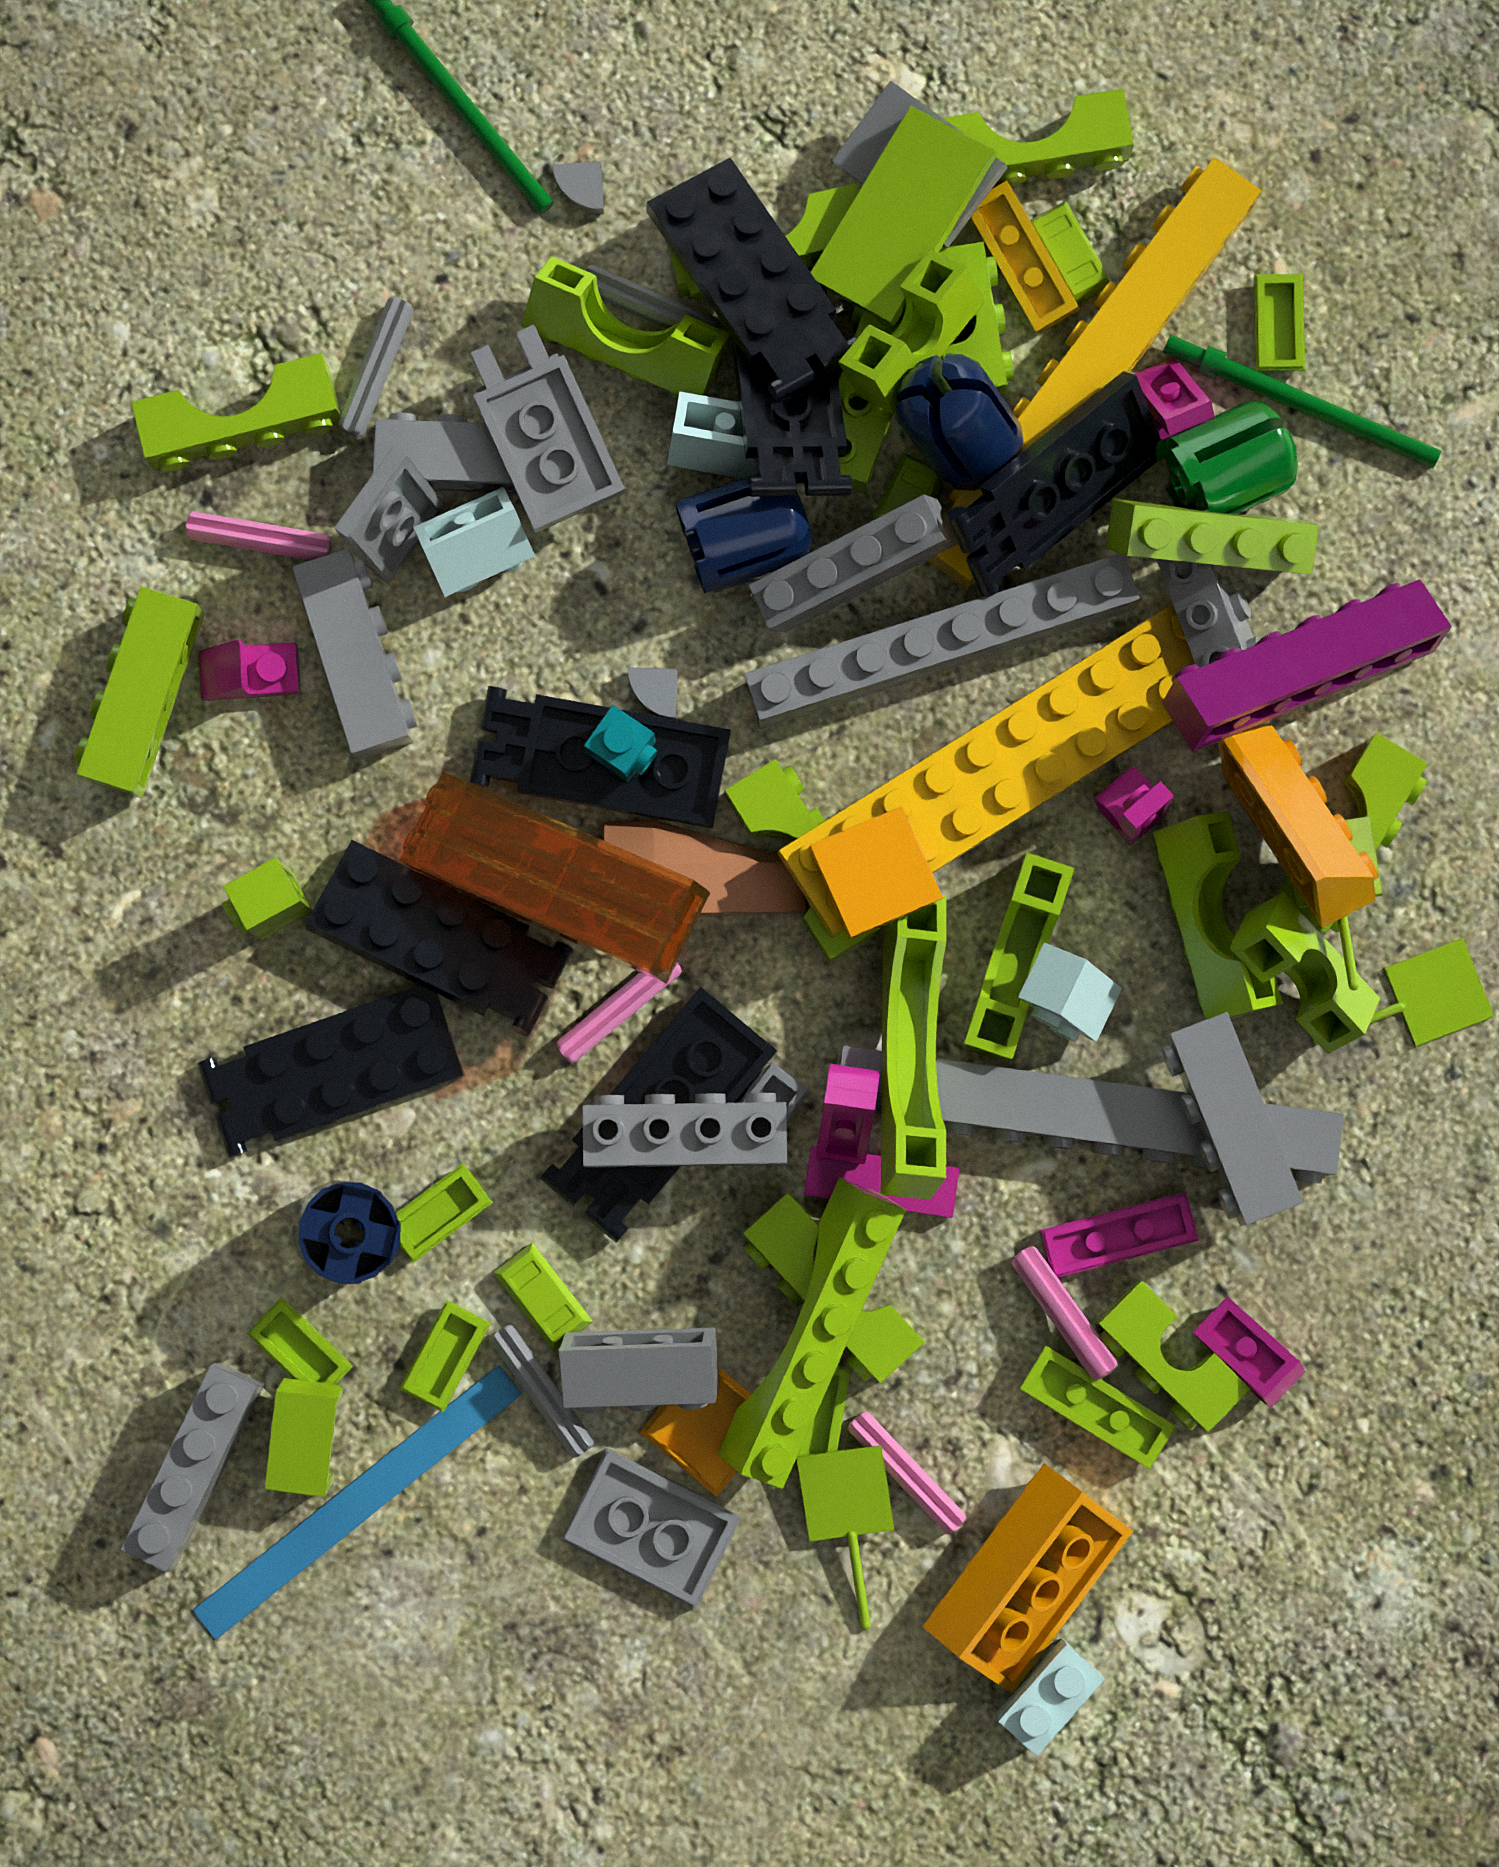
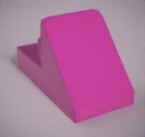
(1173, 398)
(249, 671)

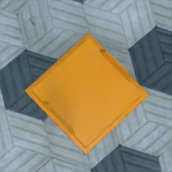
(696, 1435)

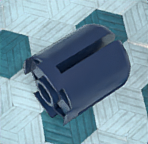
(958, 420)
(741, 535)
(321, 1247)

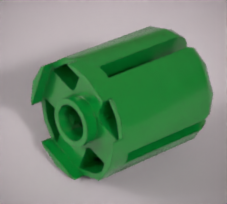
(1230, 460)

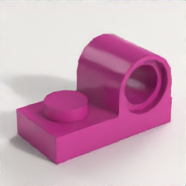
(1133, 804)
(847, 1113)
(1250, 1352)

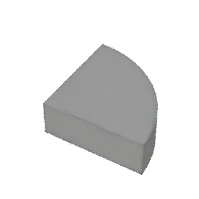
(581, 184)
(655, 689)

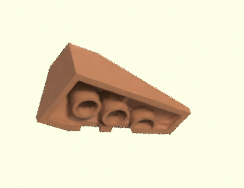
(736, 875)

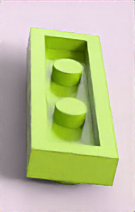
(1097, 1407)

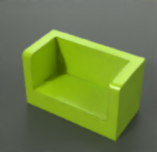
(302, 1437)

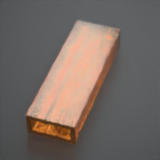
(555, 876)

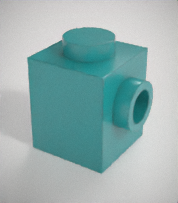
(622, 744)

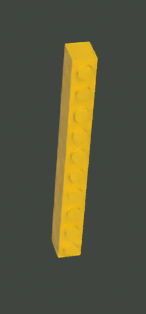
(1129, 312)

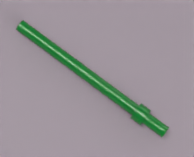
(398, 26)
(1212, 363)

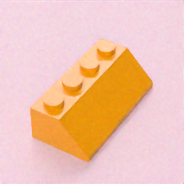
(1297, 824)
(1027, 1579)

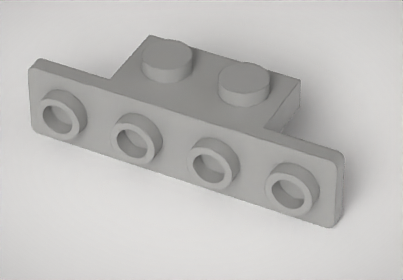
(1208, 611)

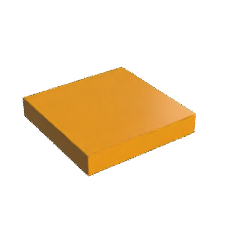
(875, 872)

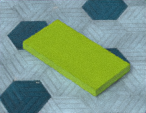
(902, 213)

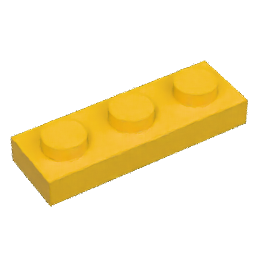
(1023, 259)

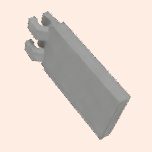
(545, 434)

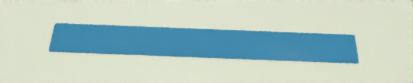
(357, 1502)

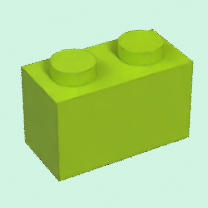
(265, 899)

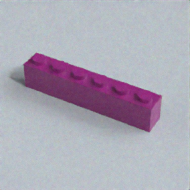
(1305, 663)

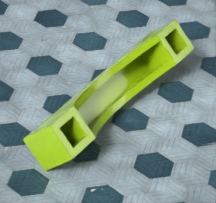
(910, 1106)
(849, 1255)

